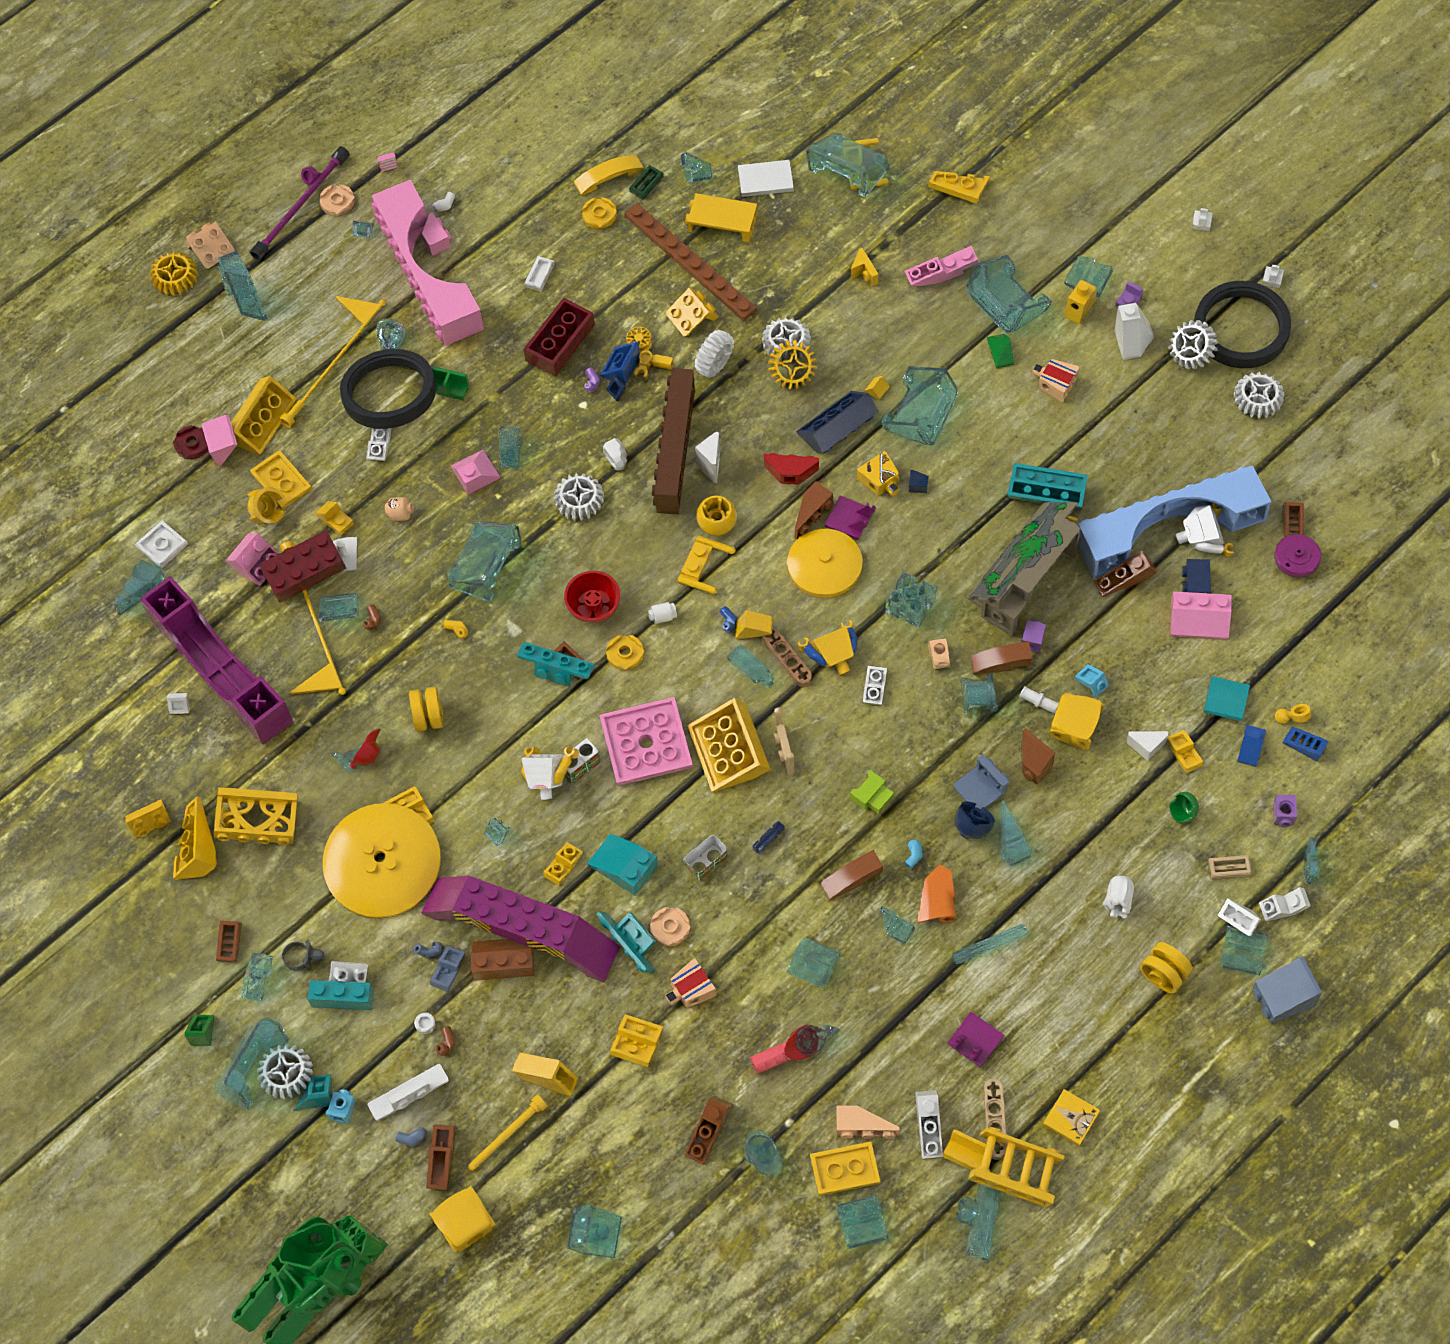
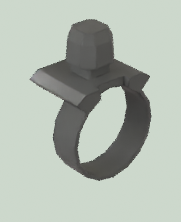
(312, 954)

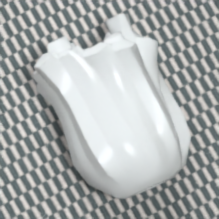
(1119, 896)

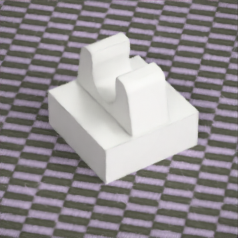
(1202, 220)
(1273, 276)
(178, 703)

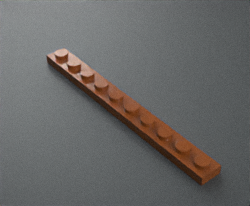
(690, 262)

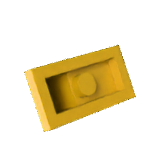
(863, 266)
(334, 517)

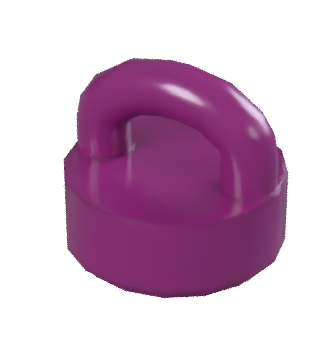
(309, 174)

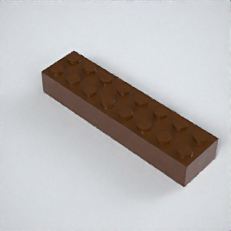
(674, 441)

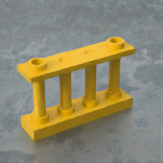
(1002, 1181)

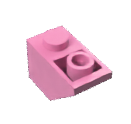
(434, 236)

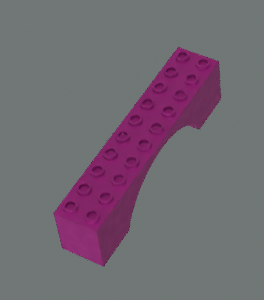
(189, 632)

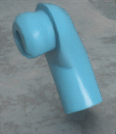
(916, 853)

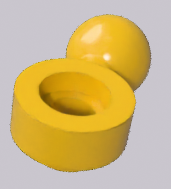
(1299, 713)

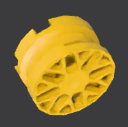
(640, 336)

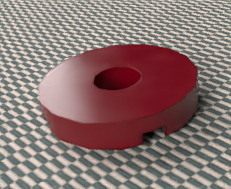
(190, 451)

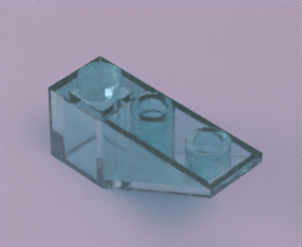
(143, 579)

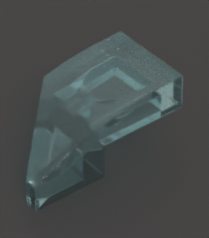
(895, 926)

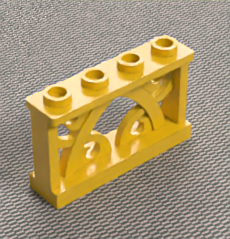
(235, 797)

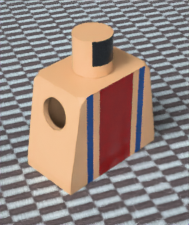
(1056, 378)
(690, 986)

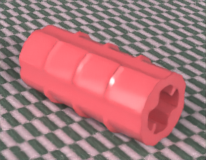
(769, 1058)

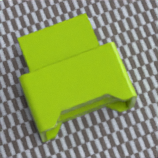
(872, 793)

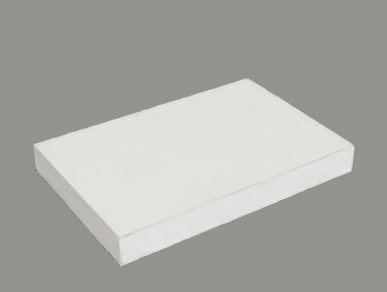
(765, 178)

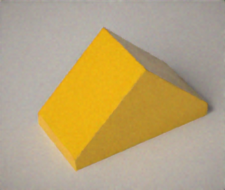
(753, 625)

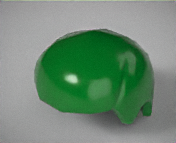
(1184, 807)

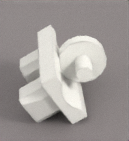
(348, 972)

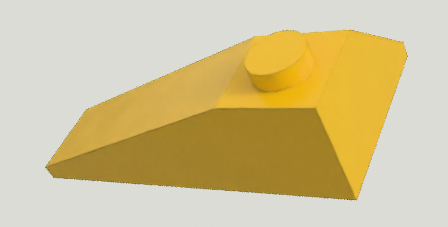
(197, 849)

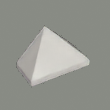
(1239, 916)

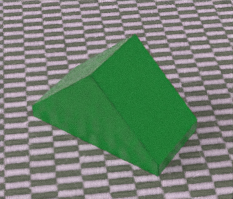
(200, 1030)

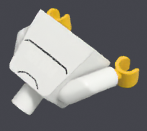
(1204, 531)

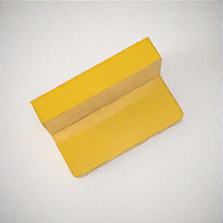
(964, 1150)

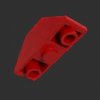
(791, 468)

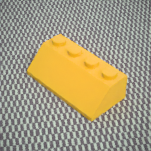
(260, 414)

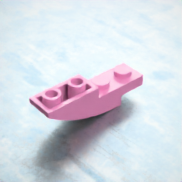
(943, 269)

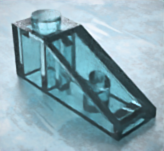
(1013, 843)

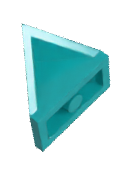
(317, 1093)

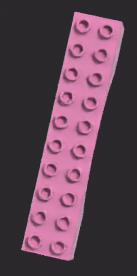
(448, 304)

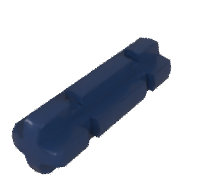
(768, 837)

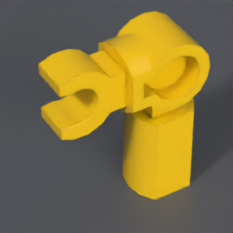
(647, 359)

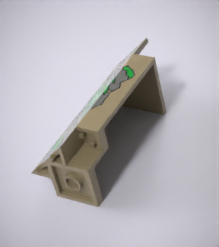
(1022, 565)

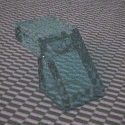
(254, 979)

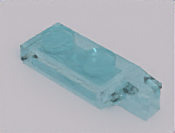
(750, 666)

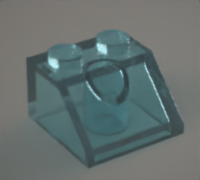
(594, 1231)

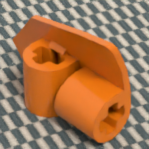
(938, 897)

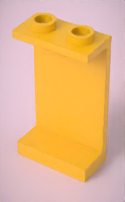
(722, 214)

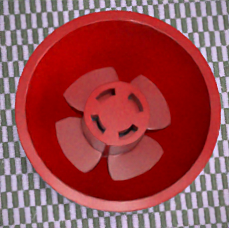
(592, 596)

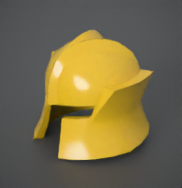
(263, 505)

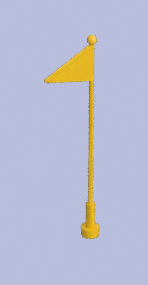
(363, 312)
(327, 677)

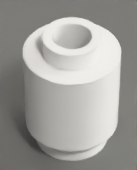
(662, 613)

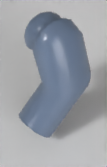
(426, 952)
(412, 1139)

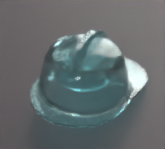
(762, 1153)

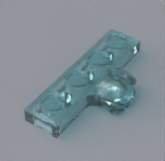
(981, 1217)

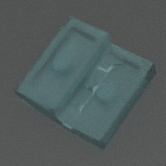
(1090, 272)
(1242, 951)

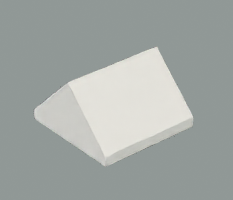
(708, 456)

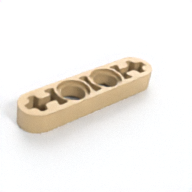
(995, 1118)

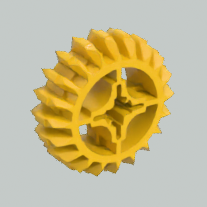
(173, 273)
(791, 373)

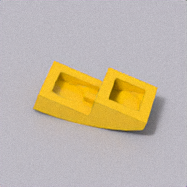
(1184, 751)

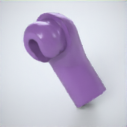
(593, 381)

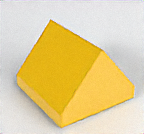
(877, 387)

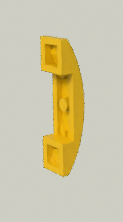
(607, 170)

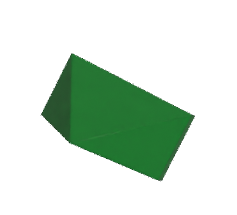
(1001, 350)

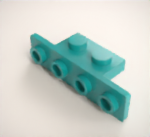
(554, 665)
(631, 936)

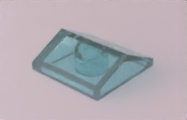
(338, 607)
(813, 962)

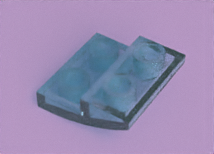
(862, 1222)

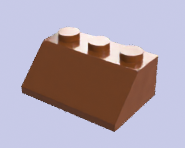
(501, 959)

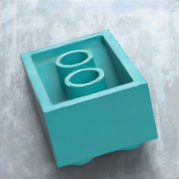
(624, 863)

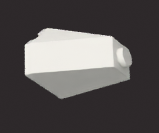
(1132, 331)

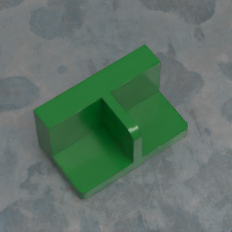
(451, 383)

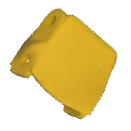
(1076, 720)
(462, 1219)

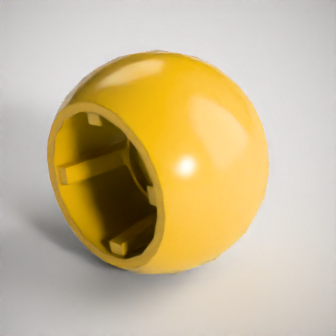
(715, 508)

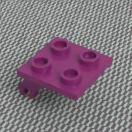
(849, 517)
(975, 1039)

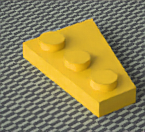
(963, 187)

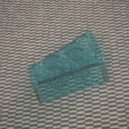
(240, 285)

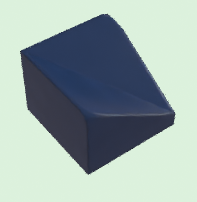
(918, 482)

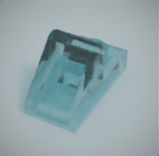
(695, 168)

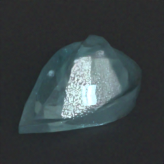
(389, 334)

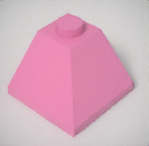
(475, 472)

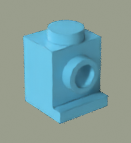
(341, 1113)

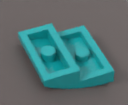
(1226, 698)

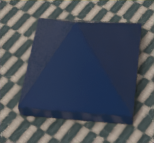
(616, 388)

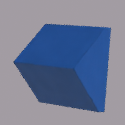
(622, 362)

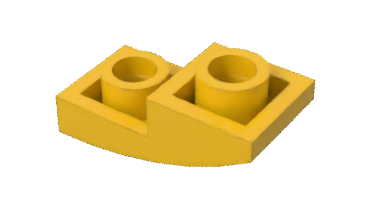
(563, 864)

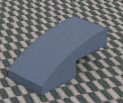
(448, 968)

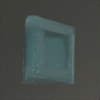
(362, 228)

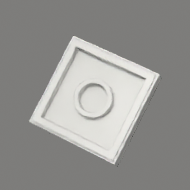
(161, 544)

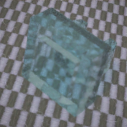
(496, 831)

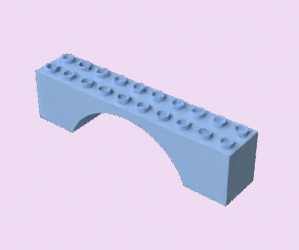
(1109, 537)

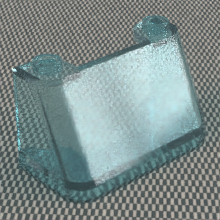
(849, 159)
(1001, 295)
(924, 406)
(483, 558)
(258, 1036)

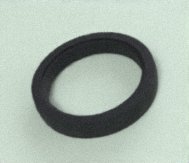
(1257, 292)
(381, 359)

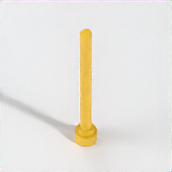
(536, 1106)

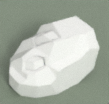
(615, 453)

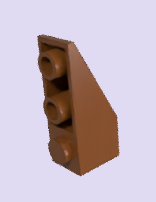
(813, 504)
(1126, 574)
(708, 1128)

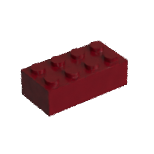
(559, 337)
(302, 566)

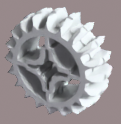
(788, 330)
(1205, 336)
(714, 353)
(1258, 400)
(567, 496)
(269, 1073)

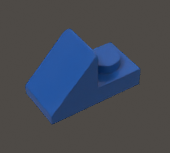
(1251, 745)

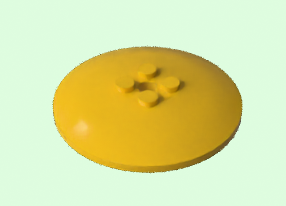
(385, 886)

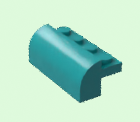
(1046, 485)

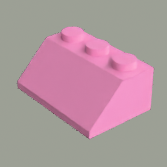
(1200, 615)

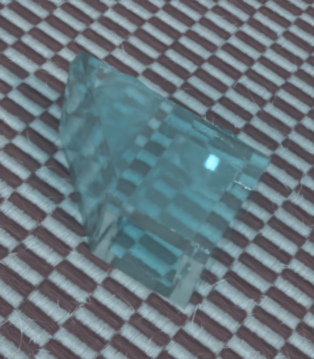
(509, 446)

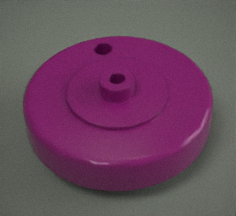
(1297, 556)

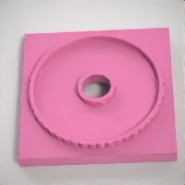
(654, 721)

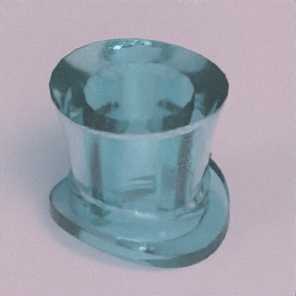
(979, 694)

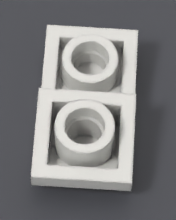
(378, 444)
(874, 685)

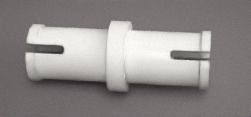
(1039, 700)

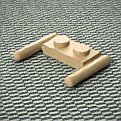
(781, 739)

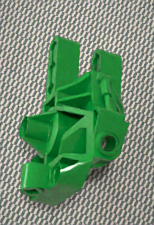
(306, 1273)

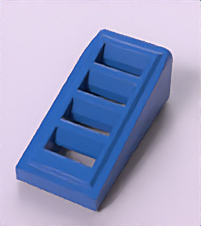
(1302, 748)

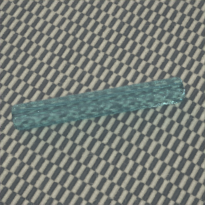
(989, 943)

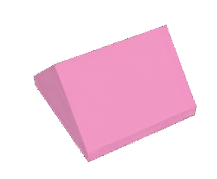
(219, 438)

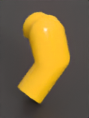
(458, 627)

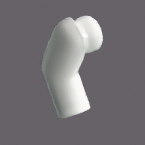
(444, 204)

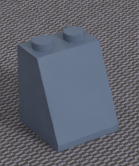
(1287, 991)

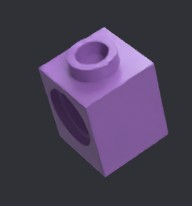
(1034, 633)
(1288, 803)

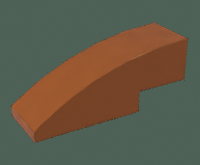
(1002, 658)
(852, 875)
(440, 1156)

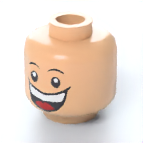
(399, 509)

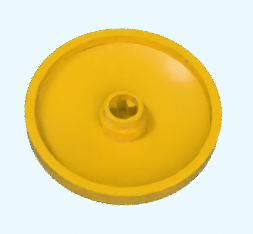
(824, 563)

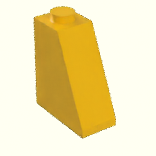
(545, 1073)

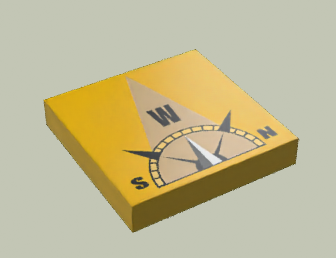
(1071, 1117)

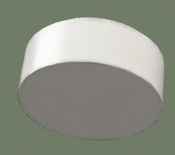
(425, 1023)

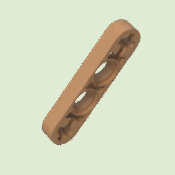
(788, 655)

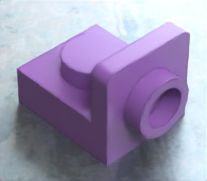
(1131, 294)

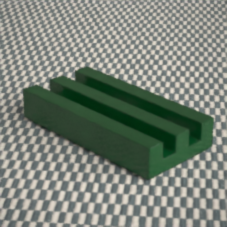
(648, 184)

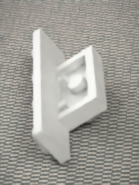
(408, 1092)

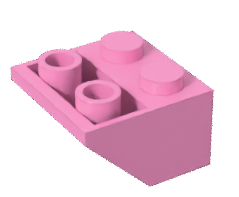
(248, 556)

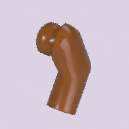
(374, 619)
(448, 1043)

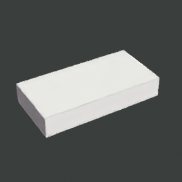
(539, 273)

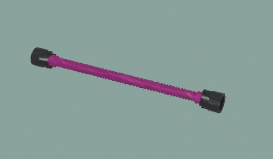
(261, 248)

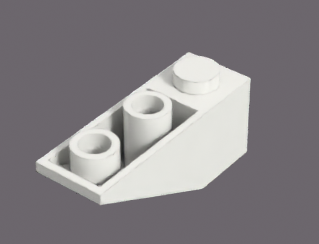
(929, 1124)

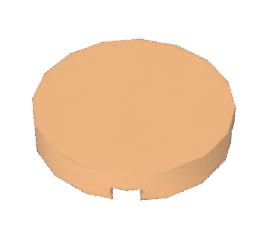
(337, 199)
(670, 926)

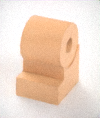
(939, 653)

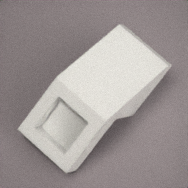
(1284, 906)

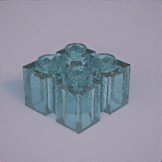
(911, 599)

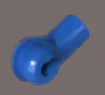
(730, 619)

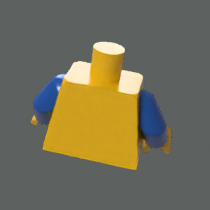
(833, 648)

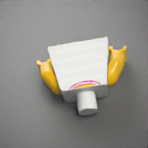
(546, 770)

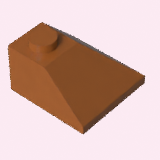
(1035, 757)

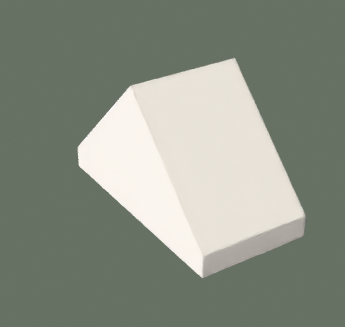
(1147, 742)

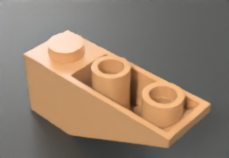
(860, 1122)

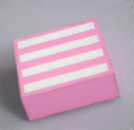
(387, 162)

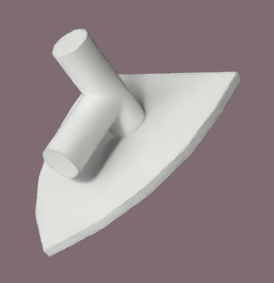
(348, 551)

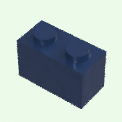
(1197, 576)

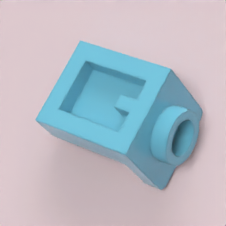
(1093, 679)

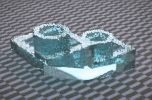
(1311, 869)

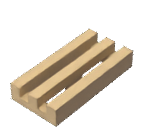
(1229, 874)

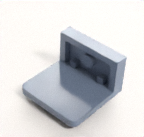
(983, 783)

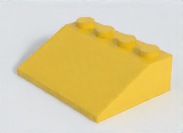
(728, 746)

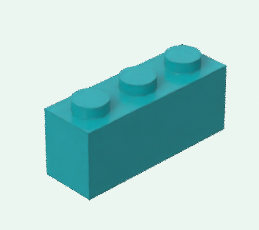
(340, 995)

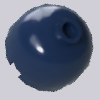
(972, 821)

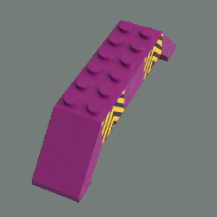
(523, 922)

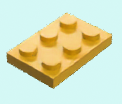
(282, 475)
(845, 1168)

